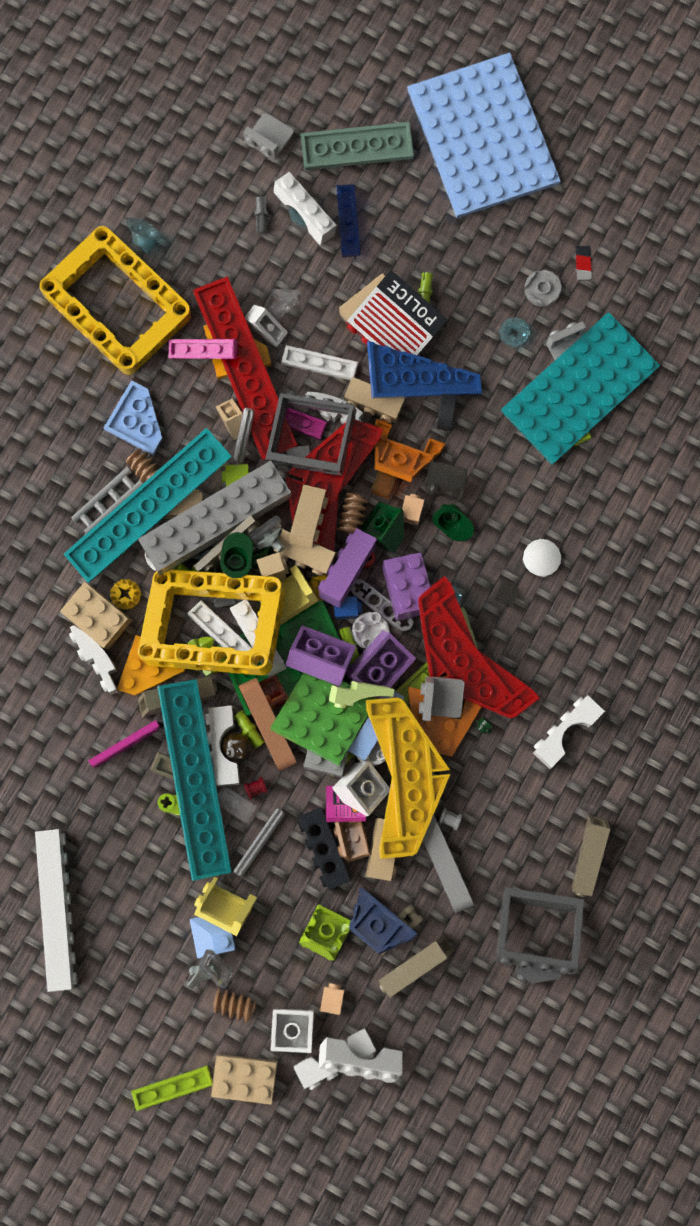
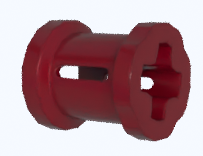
(255, 788)

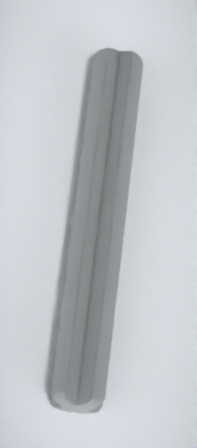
(259, 842)

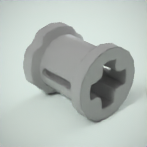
(450, 819)

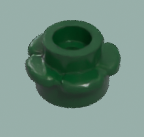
(484, 725)

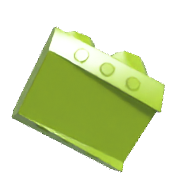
(325, 932)

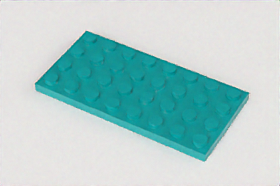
(580, 388)

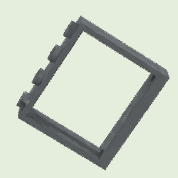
(305, 463)
(542, 900)

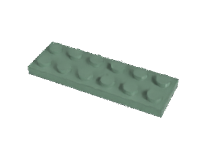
(356, 146)

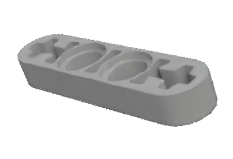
(379, 608)

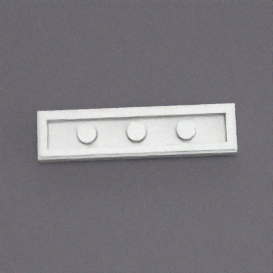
(319, 363)
(217, 628)

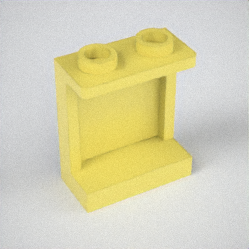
(298, 595)
(223, 907)

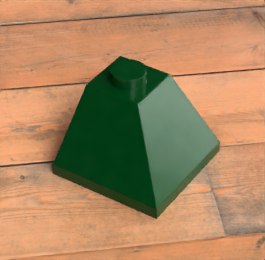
(386, 525)

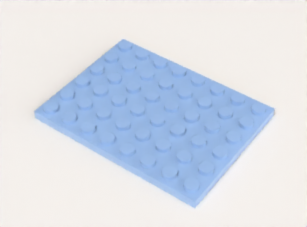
(483, 135)

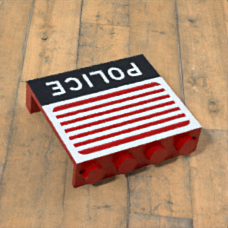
(396, 317)

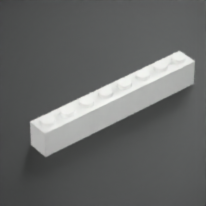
(54, 910)

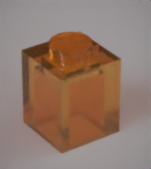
(383, 485)

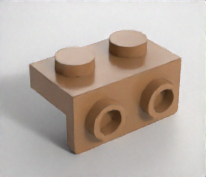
(352, 840)

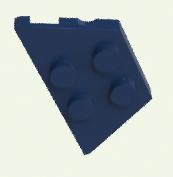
(378, 925)

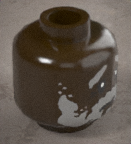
(237, 746)

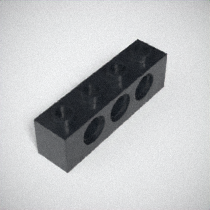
(317, 818)

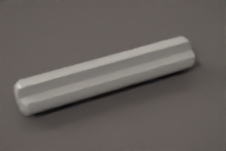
(244, 433)

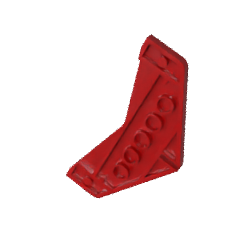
(362, 442)
(453, 651)

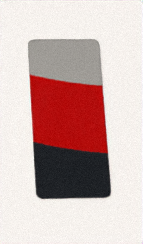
(583, 262)

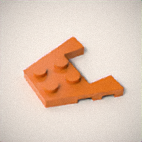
(400, 459)
(443, 731)

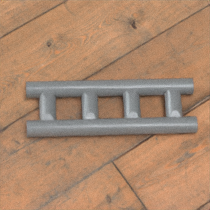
(108, 489)

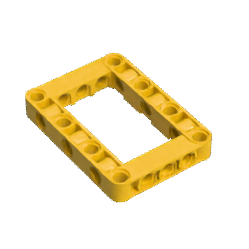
(141, 274)
(217, 586)

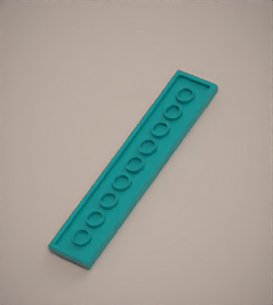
(147, 505)
(194, 779)

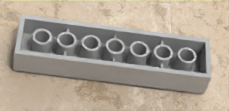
(214, 518)

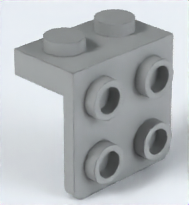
(268, 136)
(560, 341)
(441, 697)

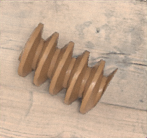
(142, 465)
(352, 513)
(234, 1005)

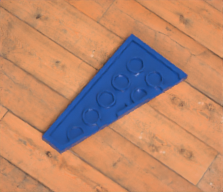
(408, 375)

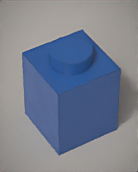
(348, 609)

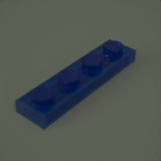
(348, 220)

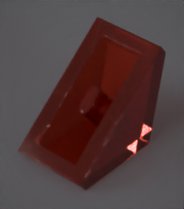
(273, 691)

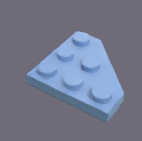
(136, 419)

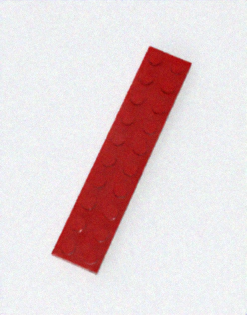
(248, 371)

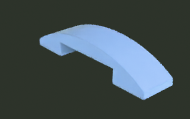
(366, 737)

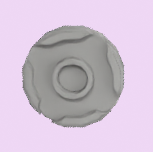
(543, 288)

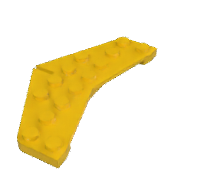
(413, 788)

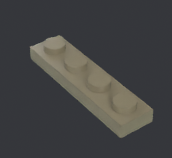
(208, 562)

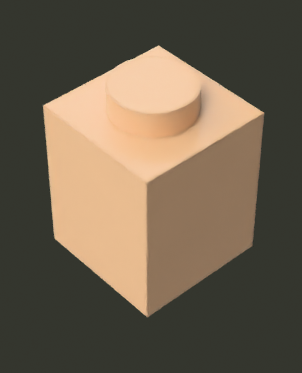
(412, 509)
(332, 999)

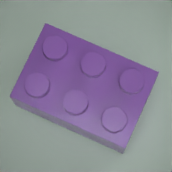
(405, 582)
(320, 655)
(381, 662)

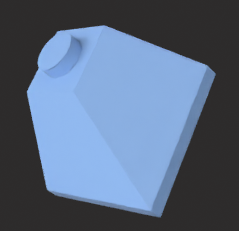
(210, 937)

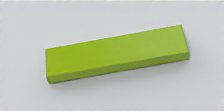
(172, 1088)

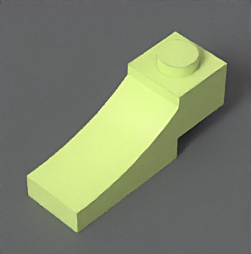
(347, 696)

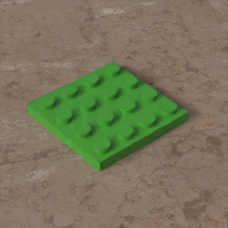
(315, 721)

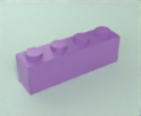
(347, 568)

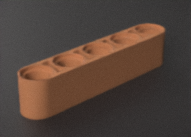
(264, 719)

